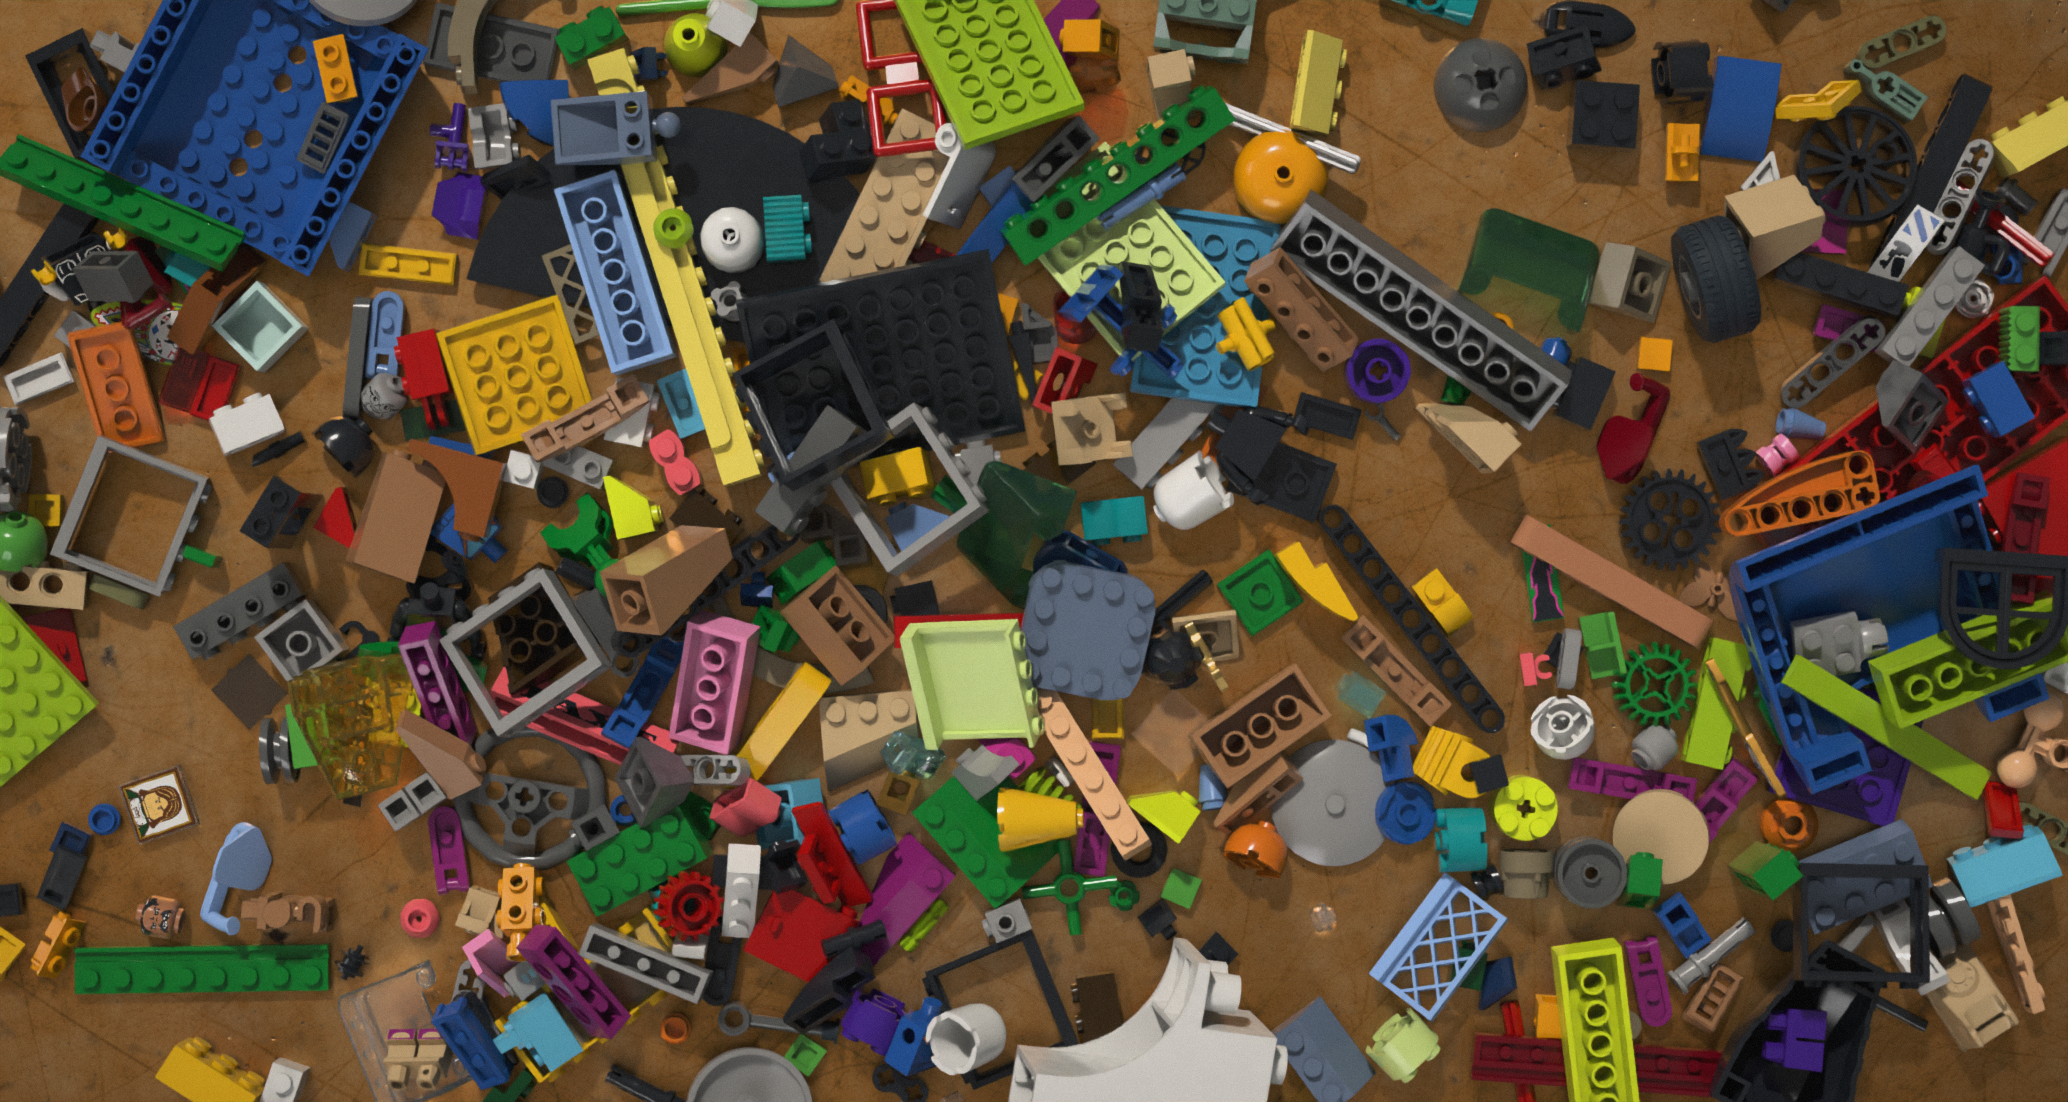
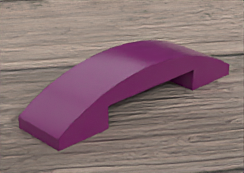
(1625, 780)

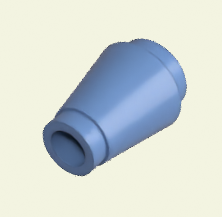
(1799, 425)
(1211, 790)

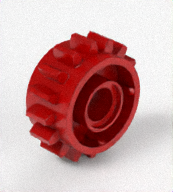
(672, 902)

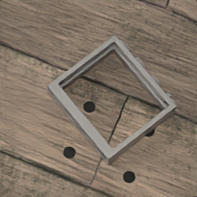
(80, 499)
(895, 562)
(555, 693)

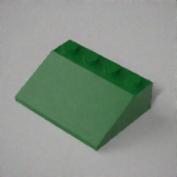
(970, 837)

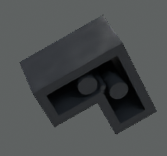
(844, 145)

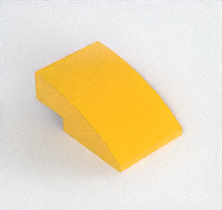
(1315, 581)

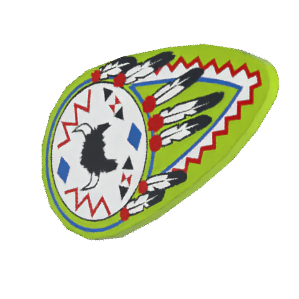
(150, 336)

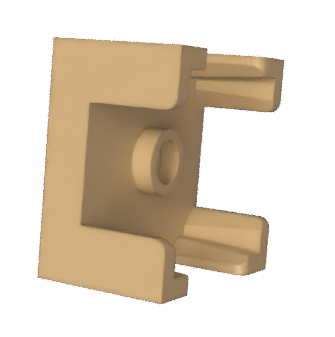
(1087, 429)

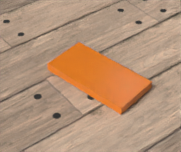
(116, 385)

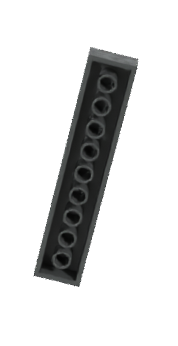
(1422, 311)

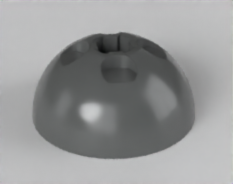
(1470, 98)

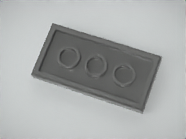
(505, 50)

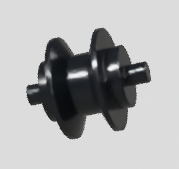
(352, 962)

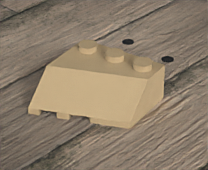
(1475, 435)
(857, 730)

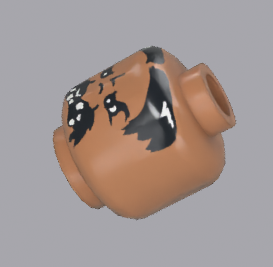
(160, 917)

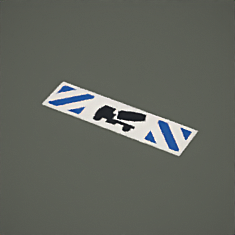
(1906, 244)

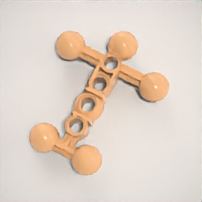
(2018, 766)

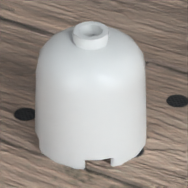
(742, 251)
(1191, 493)
(966, 1038)

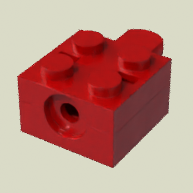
(425, 374)

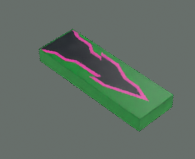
(1542, 589)

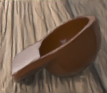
(83, 101)

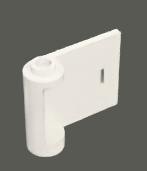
(960, 177)

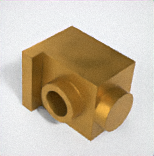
(898, 802)

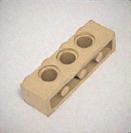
(72, 595)

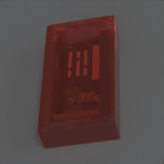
(183, 379)

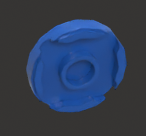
(1405, 812)

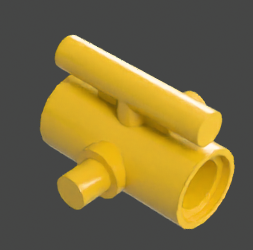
(1246, 335)

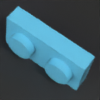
(681, 403)

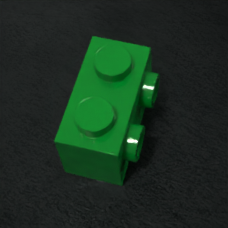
(590, 37)

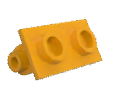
(335, 69)
(856, 89)
(51, 958)

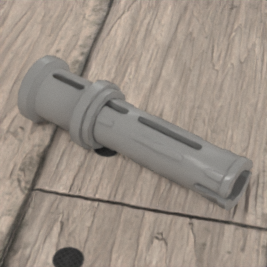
(1700, 964)

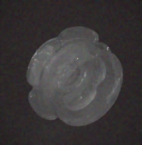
(1323, 917)

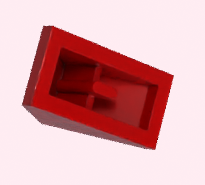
(338, 518)

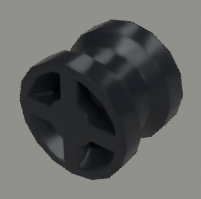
(1487, 883)

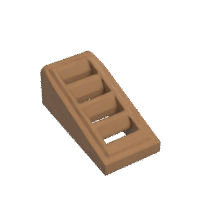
(1695, 1003)

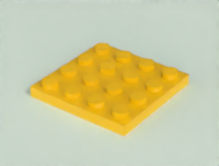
(513, 372)

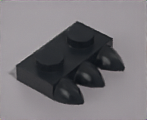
(1728, 464)

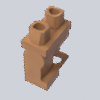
(277, 912)

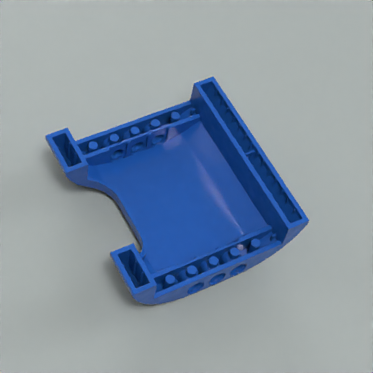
(1882, 570)

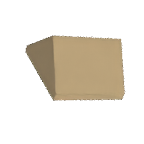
(1218, 628)

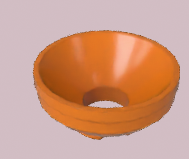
(1773, 821)

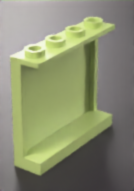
(971, 681)

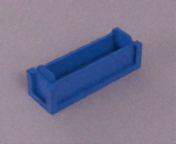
(471, 1044)

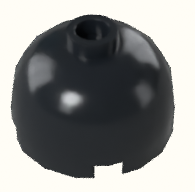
(347, 442)

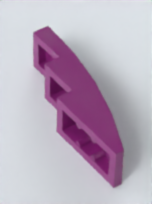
(1724, 793)
(1093, 838)

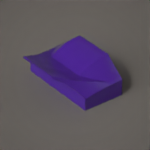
(461, 205)

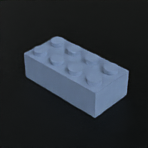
(1843, 899)

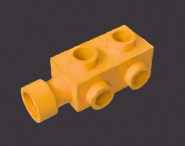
(523, 898)

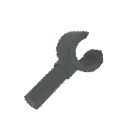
(1382, 421)

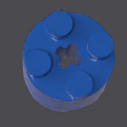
(863, 827)

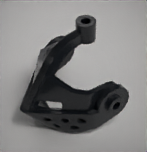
(456, 572)

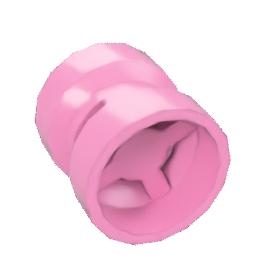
(1777, 455)

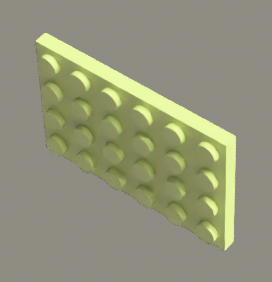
(1141, 238)

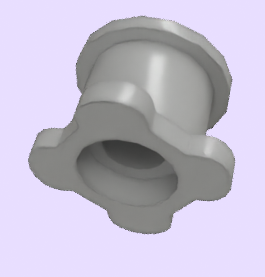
(726, 298)

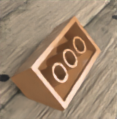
(1259, 725)

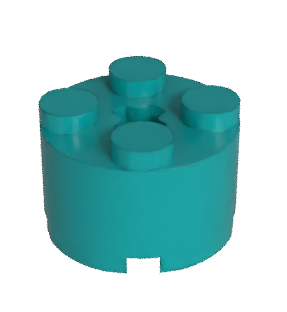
(1460, 839)

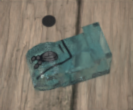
(913, 756)

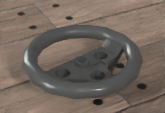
(537, 811)

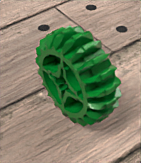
(1667, 676)

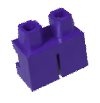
(1795, 1024)

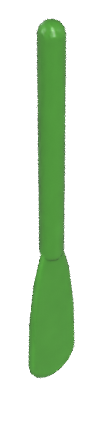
(662, 6)

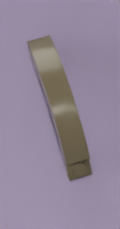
(464, 39)
(779, 669)

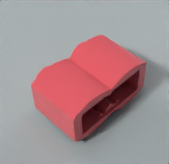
(672, 454)
(746, 808)

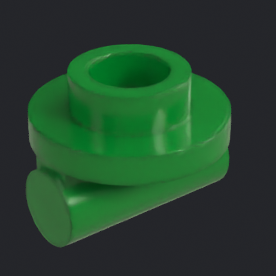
(1454, 392)

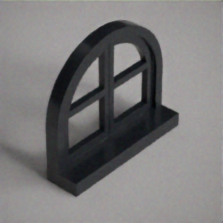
(2005, 564)

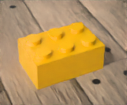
(207, 1076)

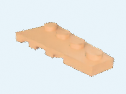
(2016, 953)

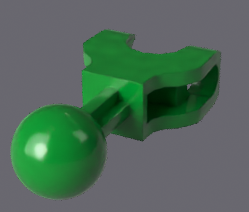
(586, 539)

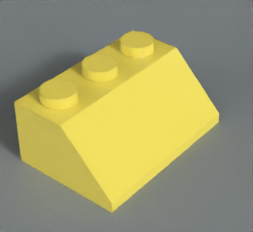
(1317, 84)
(2032, 140)

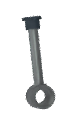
(827, 1030)

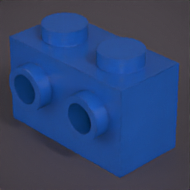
(1997, 400)

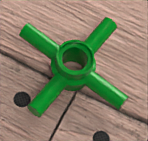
(1071, 902)

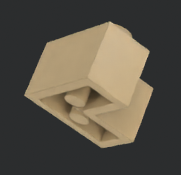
(1170, 80)

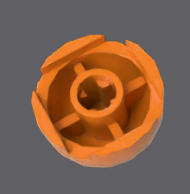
(1258, 849)

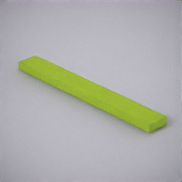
(1869, 718)

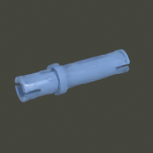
(1142, 195)

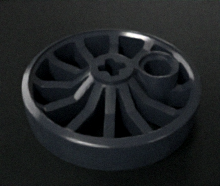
(1870, 165)

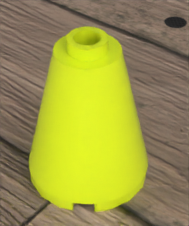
(696, 55)

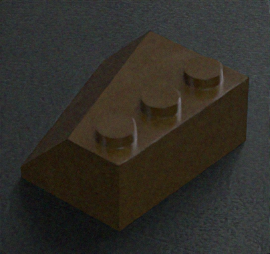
(534, 638)

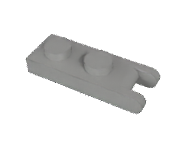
(2054, 230)

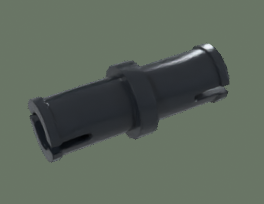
(853, 936)

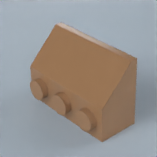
(838, 625)

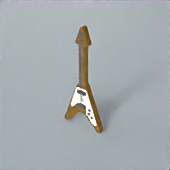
(1760, 762)

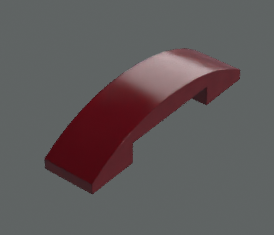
(2023, 527)

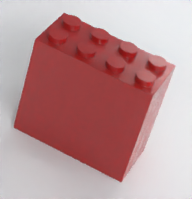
(2048, 462)

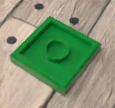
(1260, 592)

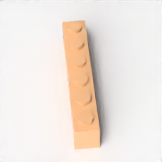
(1091, 775)

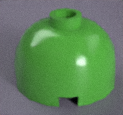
(21, 541)

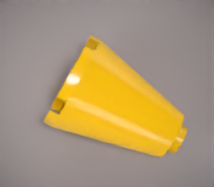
(1034, 818)

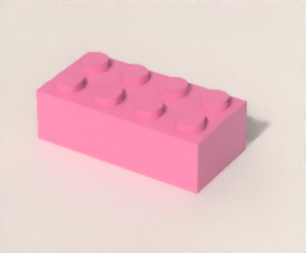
(714, 682)

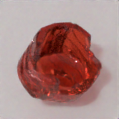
(1070, 331)

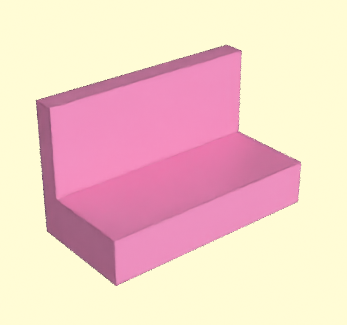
(489, 959)

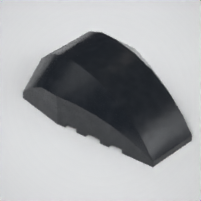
(1748, 1077)

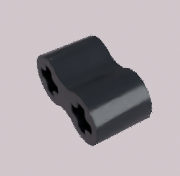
(900, 1083)

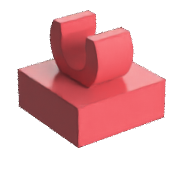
(1530, 668)

